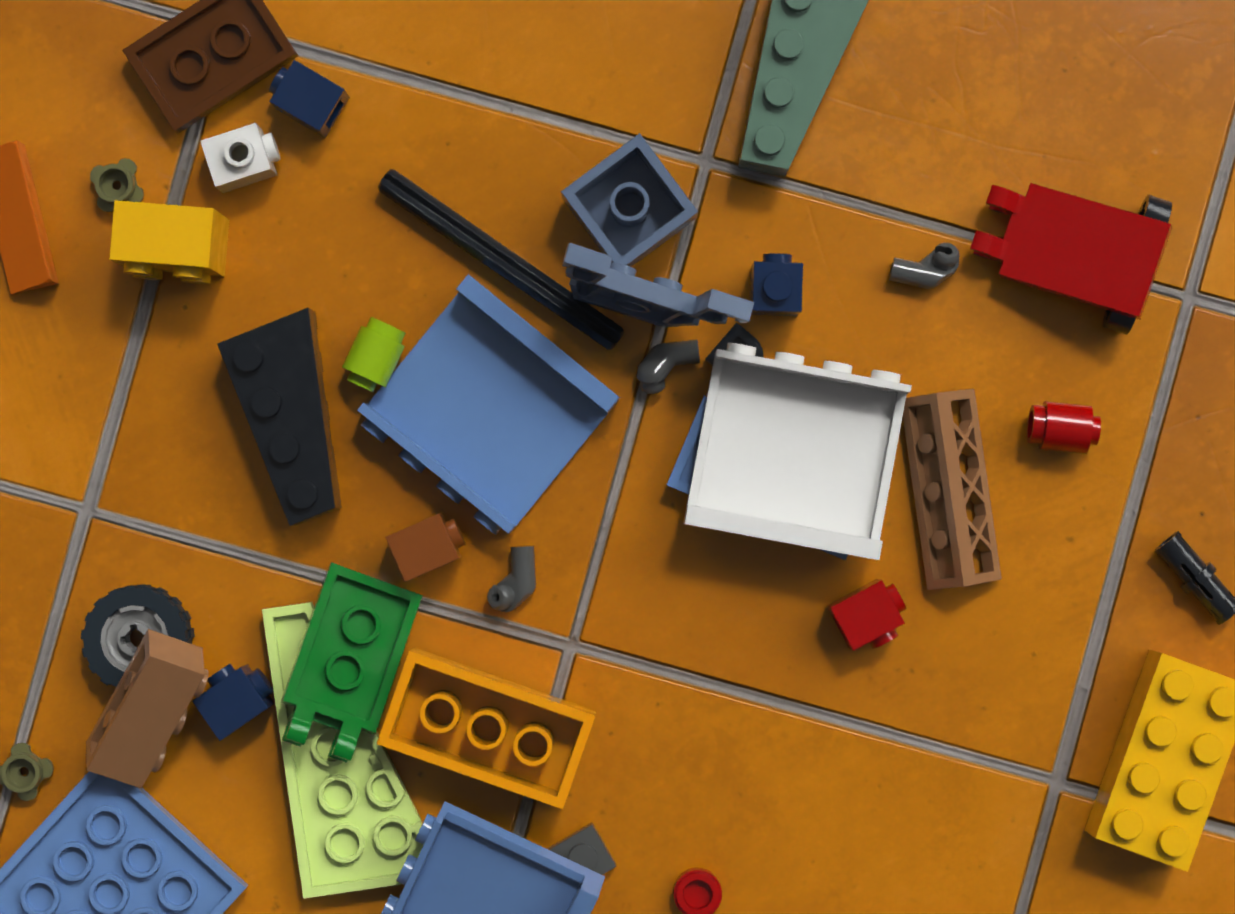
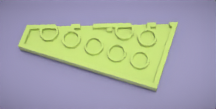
(347, 817)

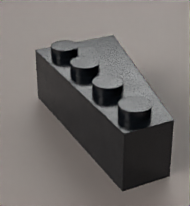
(285, 403)

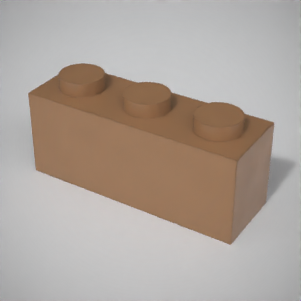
(146, 709)

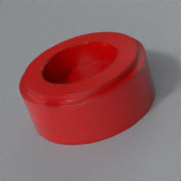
(697, 892)

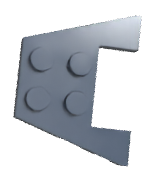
(656, 302)

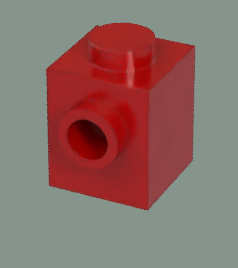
(868, 615)

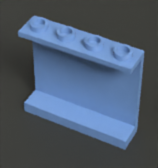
(488, 407)

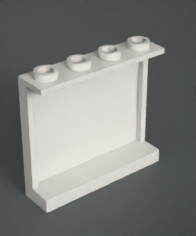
(796, 451)

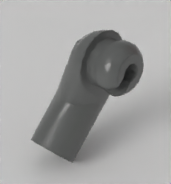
(930, 270)

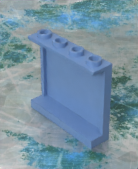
(488, 870)

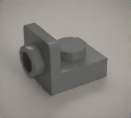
(586, 849)

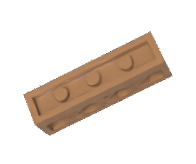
(944, 489)

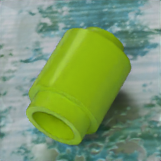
(374, 354)

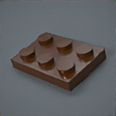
(208, 57)

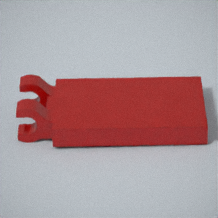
(1076, 248)

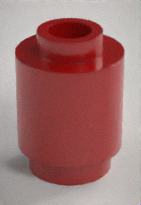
(1063, 427)

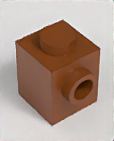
(426, 546)

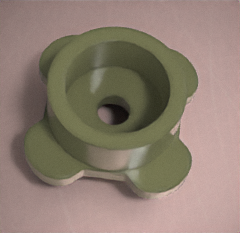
(105, 176)
(38, 770)

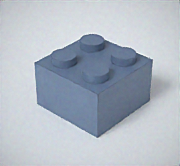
(629, 203)

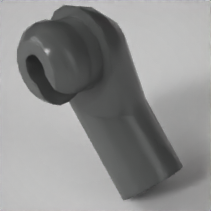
(661, 360)
(516, 585)

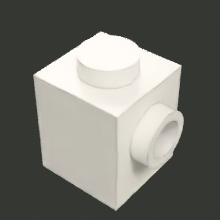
(241, 157)

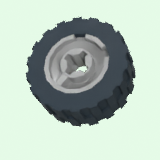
(117, 615)

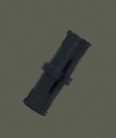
(1197, 577)

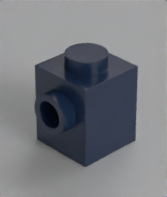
(776, 286)
(234, 699)

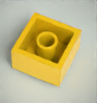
(169, 239)

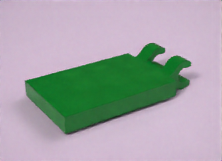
(348, 658)

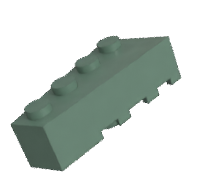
(793, 72)

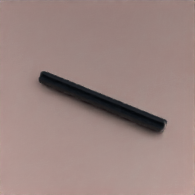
(500, 259)

